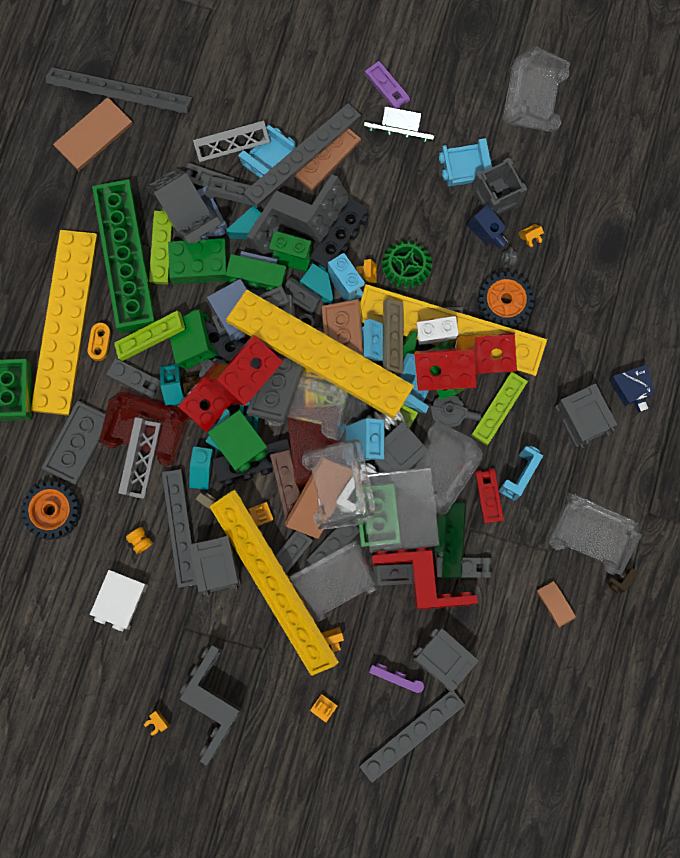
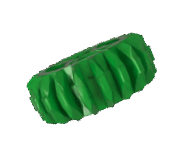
(391, 257)

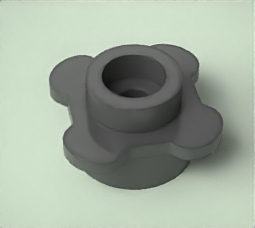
(509, 257)

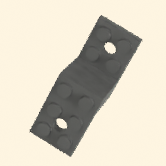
(183, 206)
(299, 216)
(210, 703)

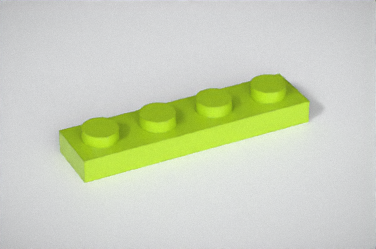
(159, 251)
(149, 335)
(499, 408)

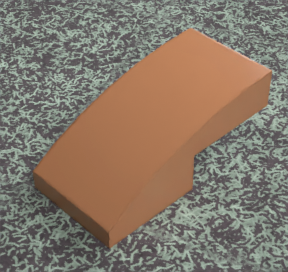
(556, 604)

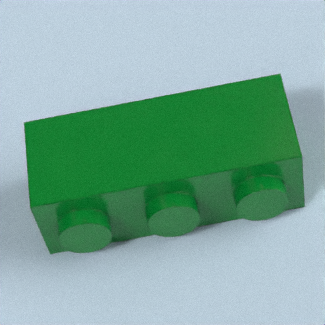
(255, 273)

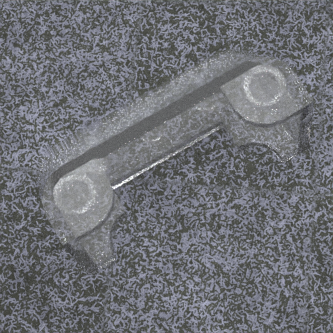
(534, 90)
(320, 403)
(452, 463)
(340, 484)
(596, 533)
(334, 580)

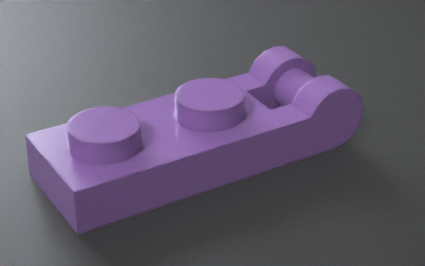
(387, 85)
(397, 678)

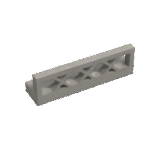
(232, 135)
(133, 456)

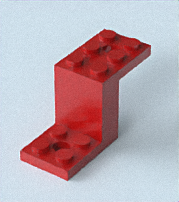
(465, 362)
(230, 383)
(423, 578)

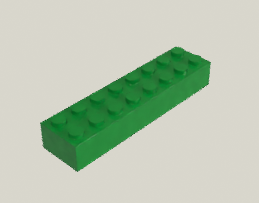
(124, 256)

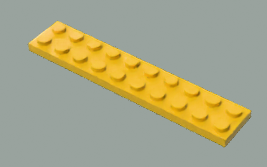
(64, 323)
(528, 347)
(320, 354)
(273, 583)

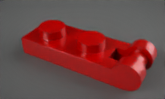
(489, 496)

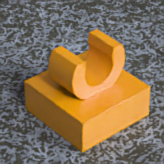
(531, 232)
(368, 271)
(261, 514)
(333, 637)
(323, 708)
(159, 722)

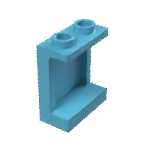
(266, 156)
(464, 162)
(345, 278)
(373, 340)
(415, 398)
(371, 436)
(533, 458)

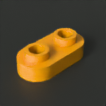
(99, 342)

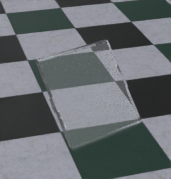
(402, 510)

